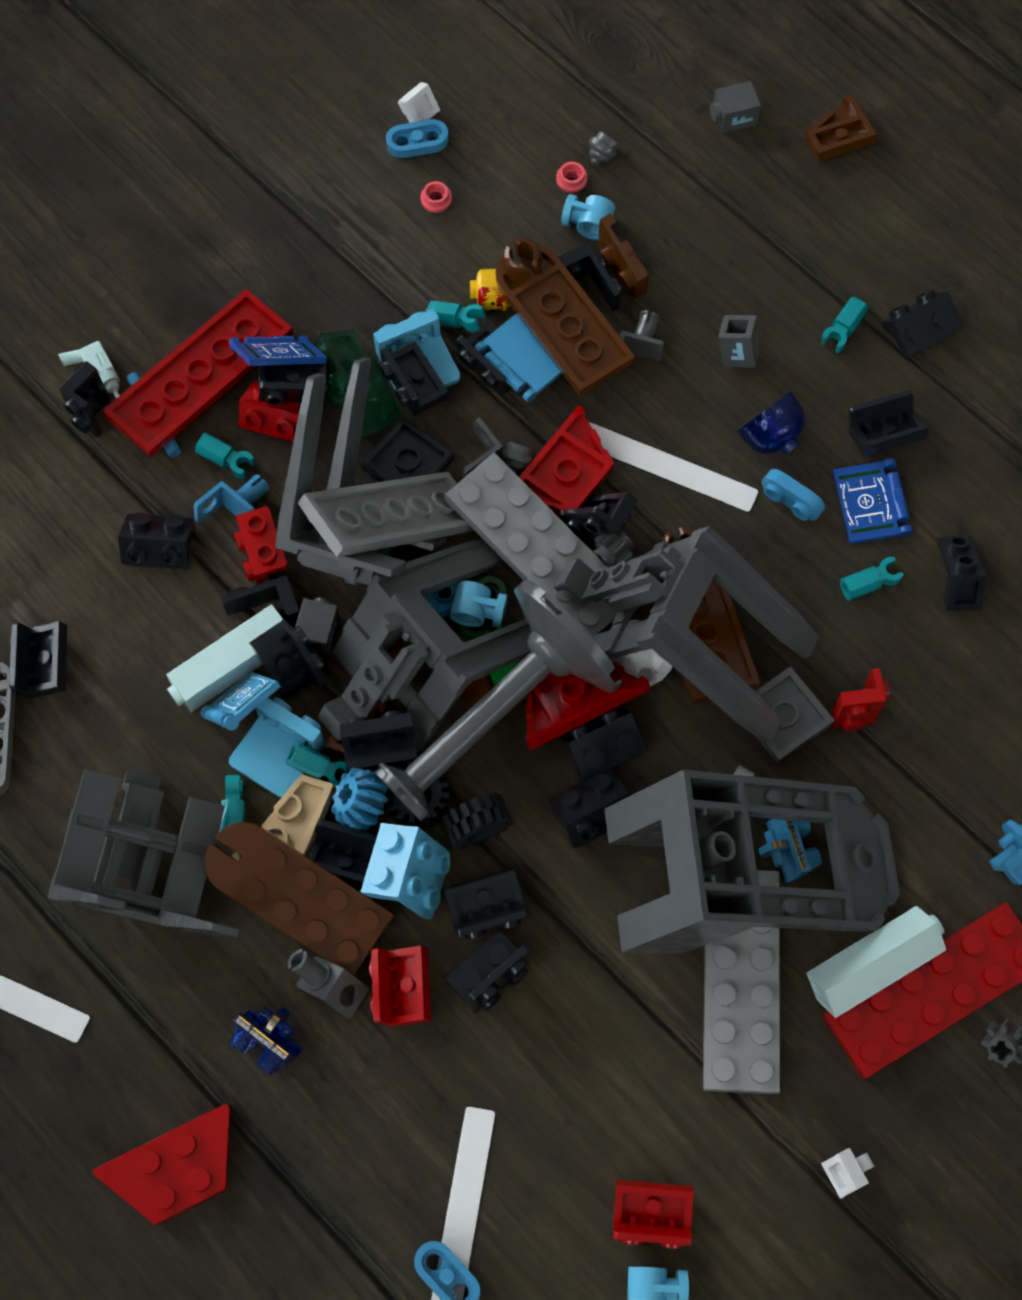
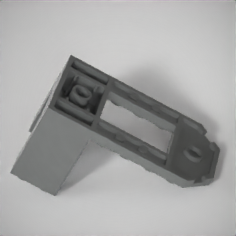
(713, 864)

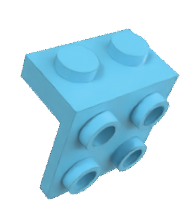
(425, 330)
(268, 742)
(407, 869)

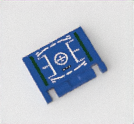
(277, 351)
(872, 501)

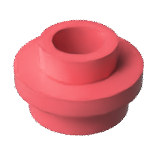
(575, 171)
(436, 190)

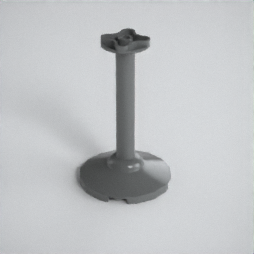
(555, 646)

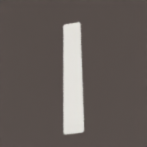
(676, 469)
(42, 1010)
(467, 1187)

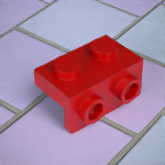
(265, 418)
(258, 538)
(862, 706)
(400, 986)
(653, 1213)

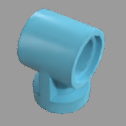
(586, 214)
(474, 604)
(653, 1284)

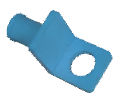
(235, 501)

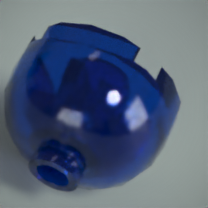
(775, 427)

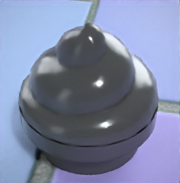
(602, 148)
(516, 457)

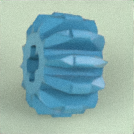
(359, 799)

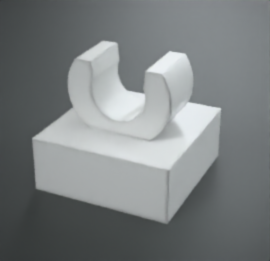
(419, 103)
(847, 1171)

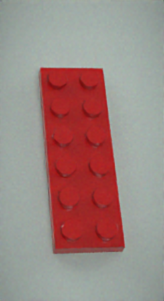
(192, 375)
(974, 970)

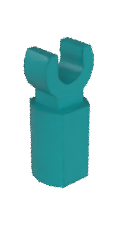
(456, 315)
(845, 323)
(223, 454)
(869, 579)
(314, 763)
(234, 805)

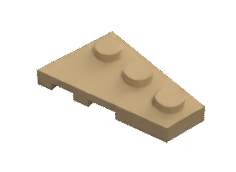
(299, 813)

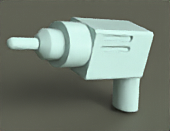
(98, 358)

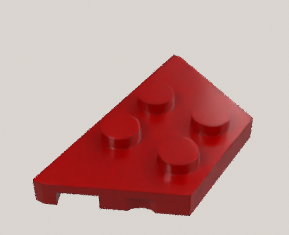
(569, 465)
(569, 702)
(173, 1169)

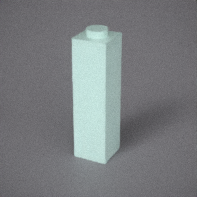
(220, 663)
(877, 961)

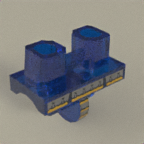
(271, 1033)

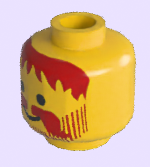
(486, 292)

